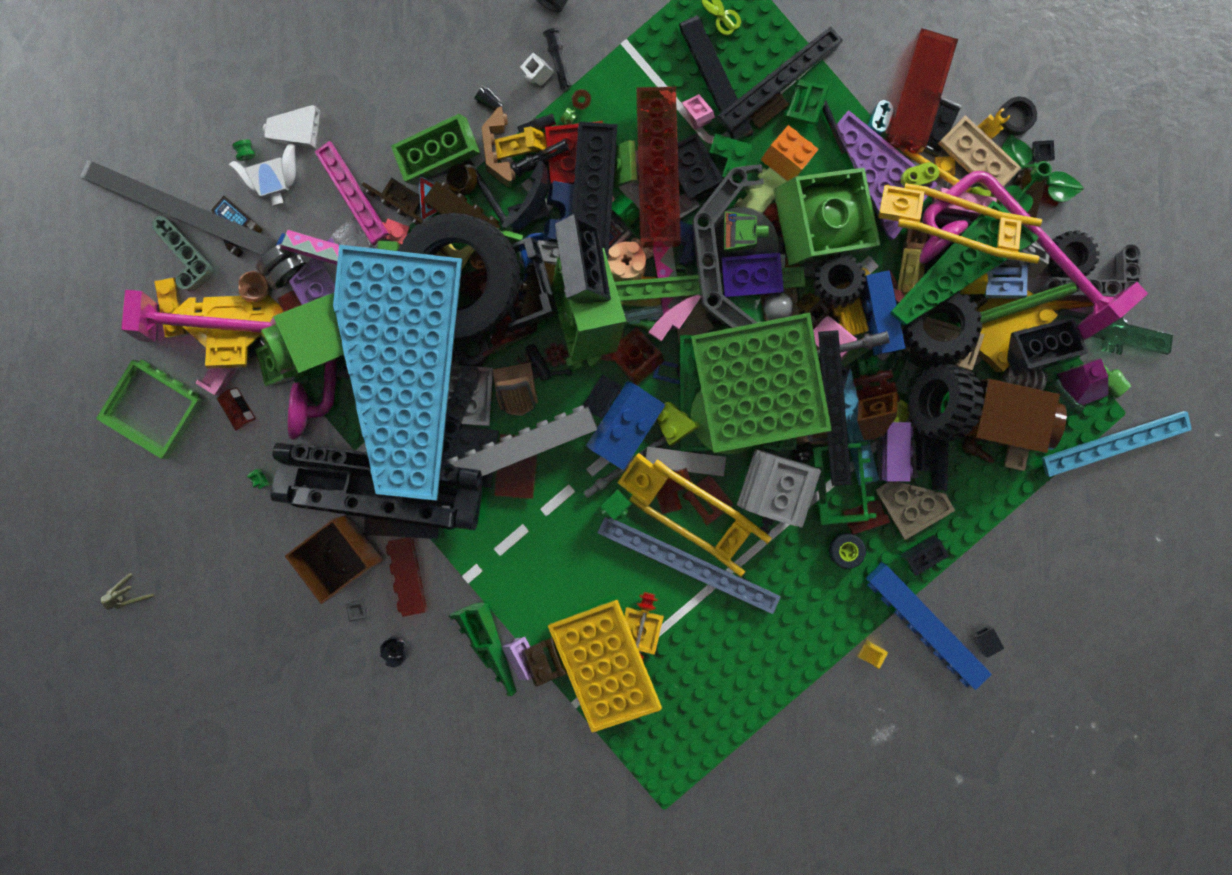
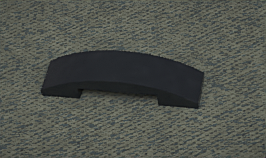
(518, 220)

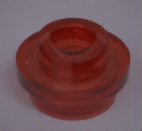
(581, 93)

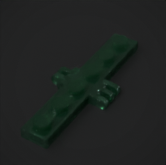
(1121, 334)

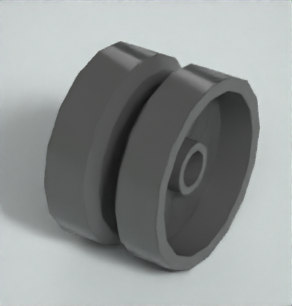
(279, 266)

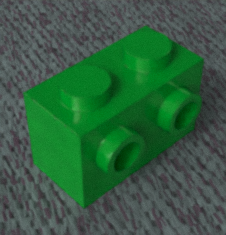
(615, 505)

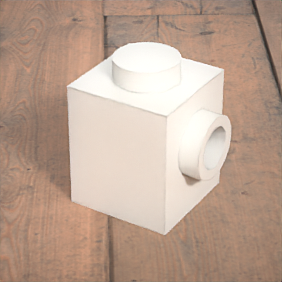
(536, 69)

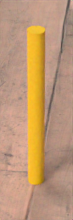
(942, 174)

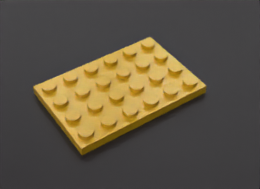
(604, 666)

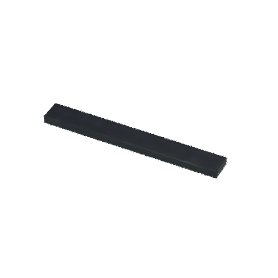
(779, 79)
(834, 393)

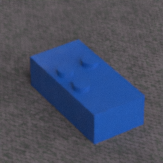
(877, 303)
(625, 425)

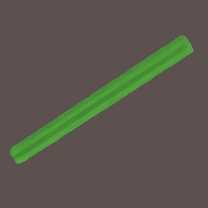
(1028, 302)

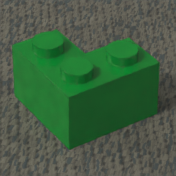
(731, 152)

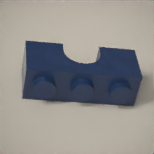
(561, 197)

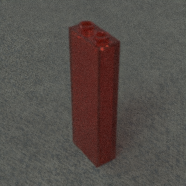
(921, 91)

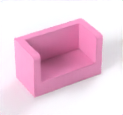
(216, 380)

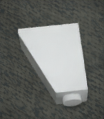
(294, 127)

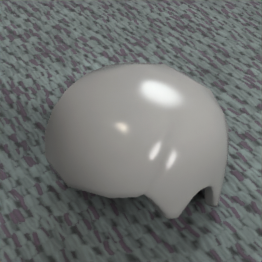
(778, 306)

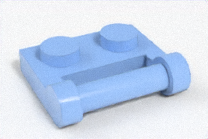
(1007, 286)

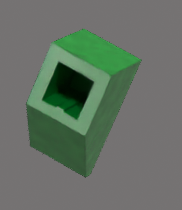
(627, 213)

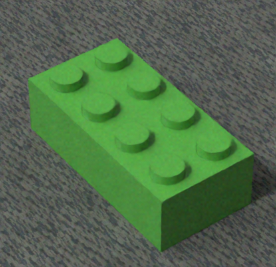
(435, 149)

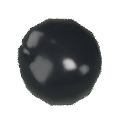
(394, 651)

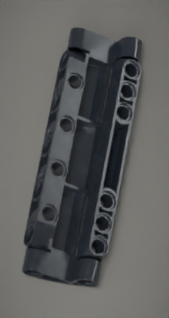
(339, 490)

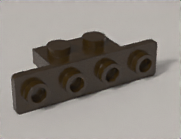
(399, 196)

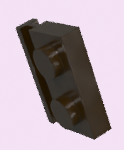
(769, 111)

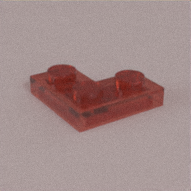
(668, 496)

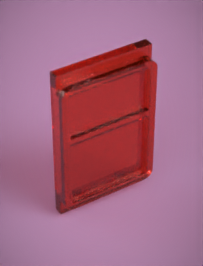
(517, 478)

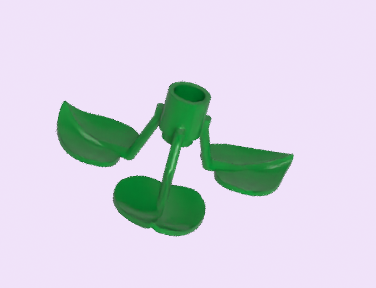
(1061, 185)

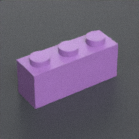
(897, 452)

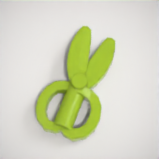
(718, 10)

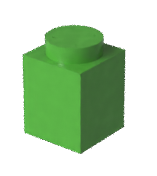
(304, 336)

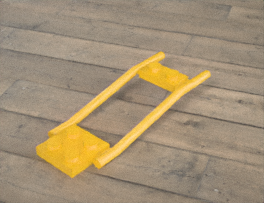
(906, 208)
(647, 479)

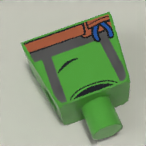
(742, 231)

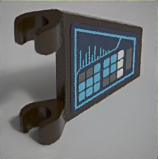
(230, 211)

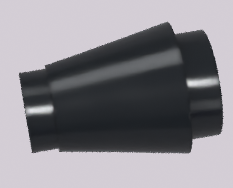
(488, 99)

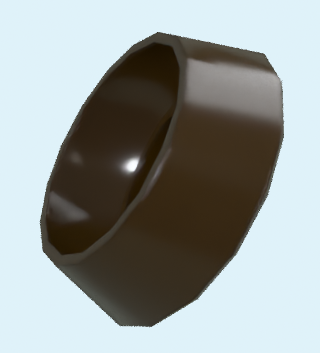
(461, 178)

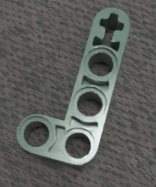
(181, 250)

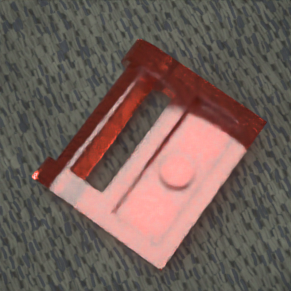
(711, 487)

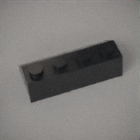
(582, 260)
(1045, 346)

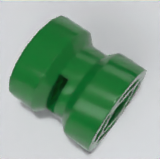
(867, 366)

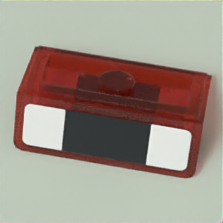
(236, 408)

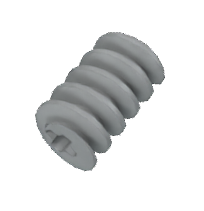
(1033, 379)

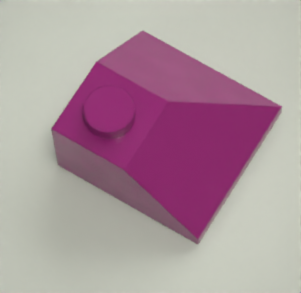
(1086, 381)

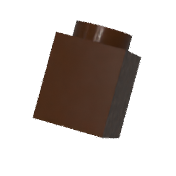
(1019, 417)
(323, 569)

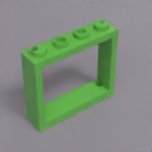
(106, 413)

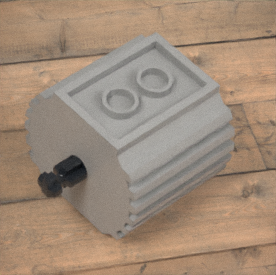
(778, 489)

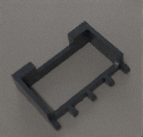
(547, 297)

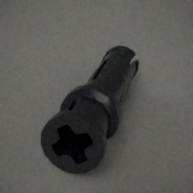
(556, 48)
(531, 161)

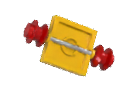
(644, 625)

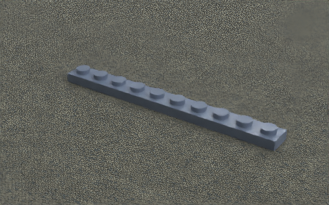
(689, 564)

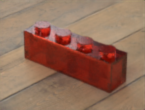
(407, 576)

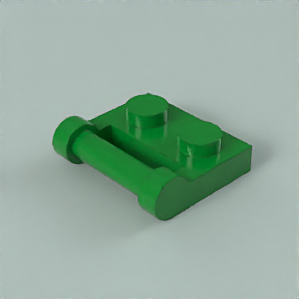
(812, 102)

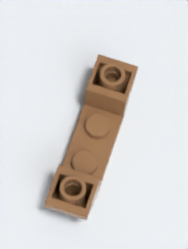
(493, 125)

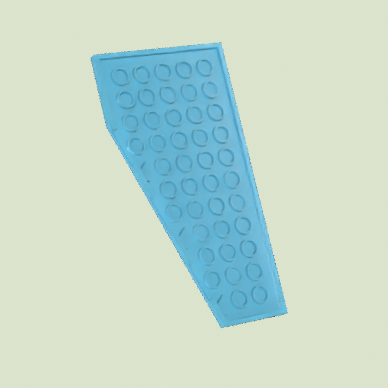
(398, 349)

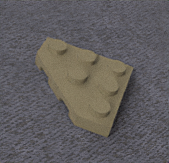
(913, 506)

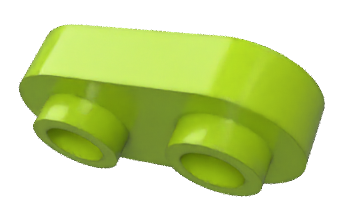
(921, 174)

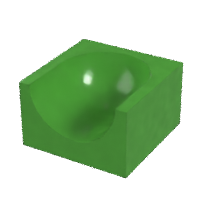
(826, 216)
(589, 327)

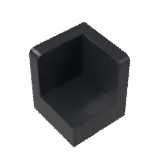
(987, 641)

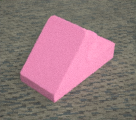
(698, 111)

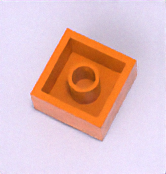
(789, 154)

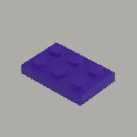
(752, 275)

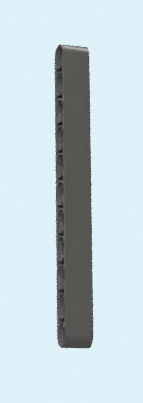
(177, 208)

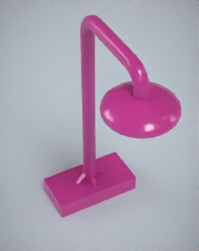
(1106, 309)
(141, 322)

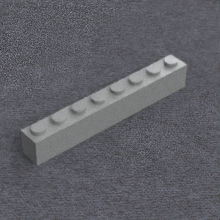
(528, 442)

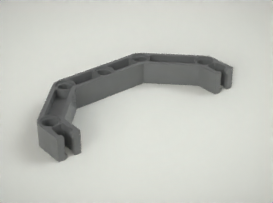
(706, 246)

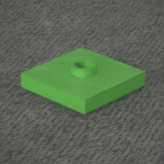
(625, 164)

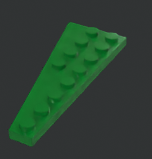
(957, 268)

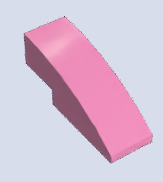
(674, 317)

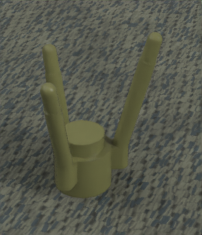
(113, 598)

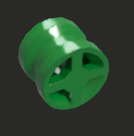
(243, 150)

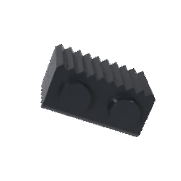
(602, 396)

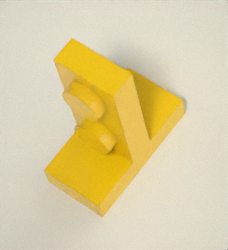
(527, 142)

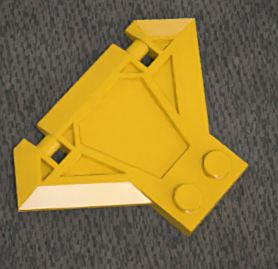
(227, 347)

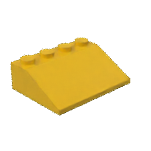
(998, 331)

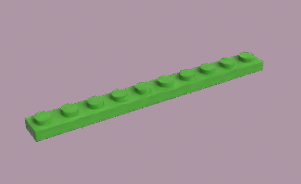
(687, 285)

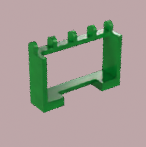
(824, 513)

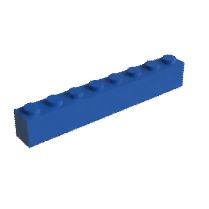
(932, 630)

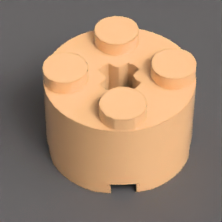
(627, 253)

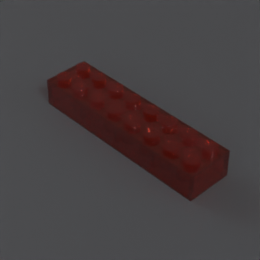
(658, 167)

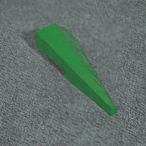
(480, 629)

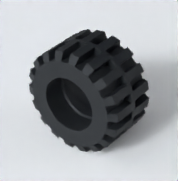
(1085, 248)
(843, 266)

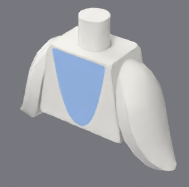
(269, 177)

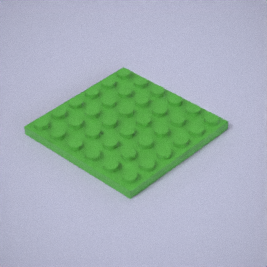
(761, 382)

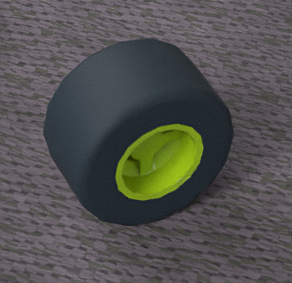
(854, 551)

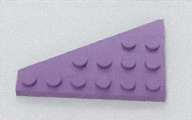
(881, 163)

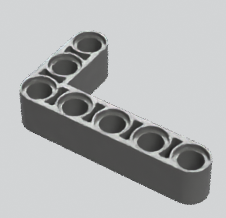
(1123, 280)

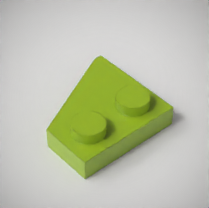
(675, 423)

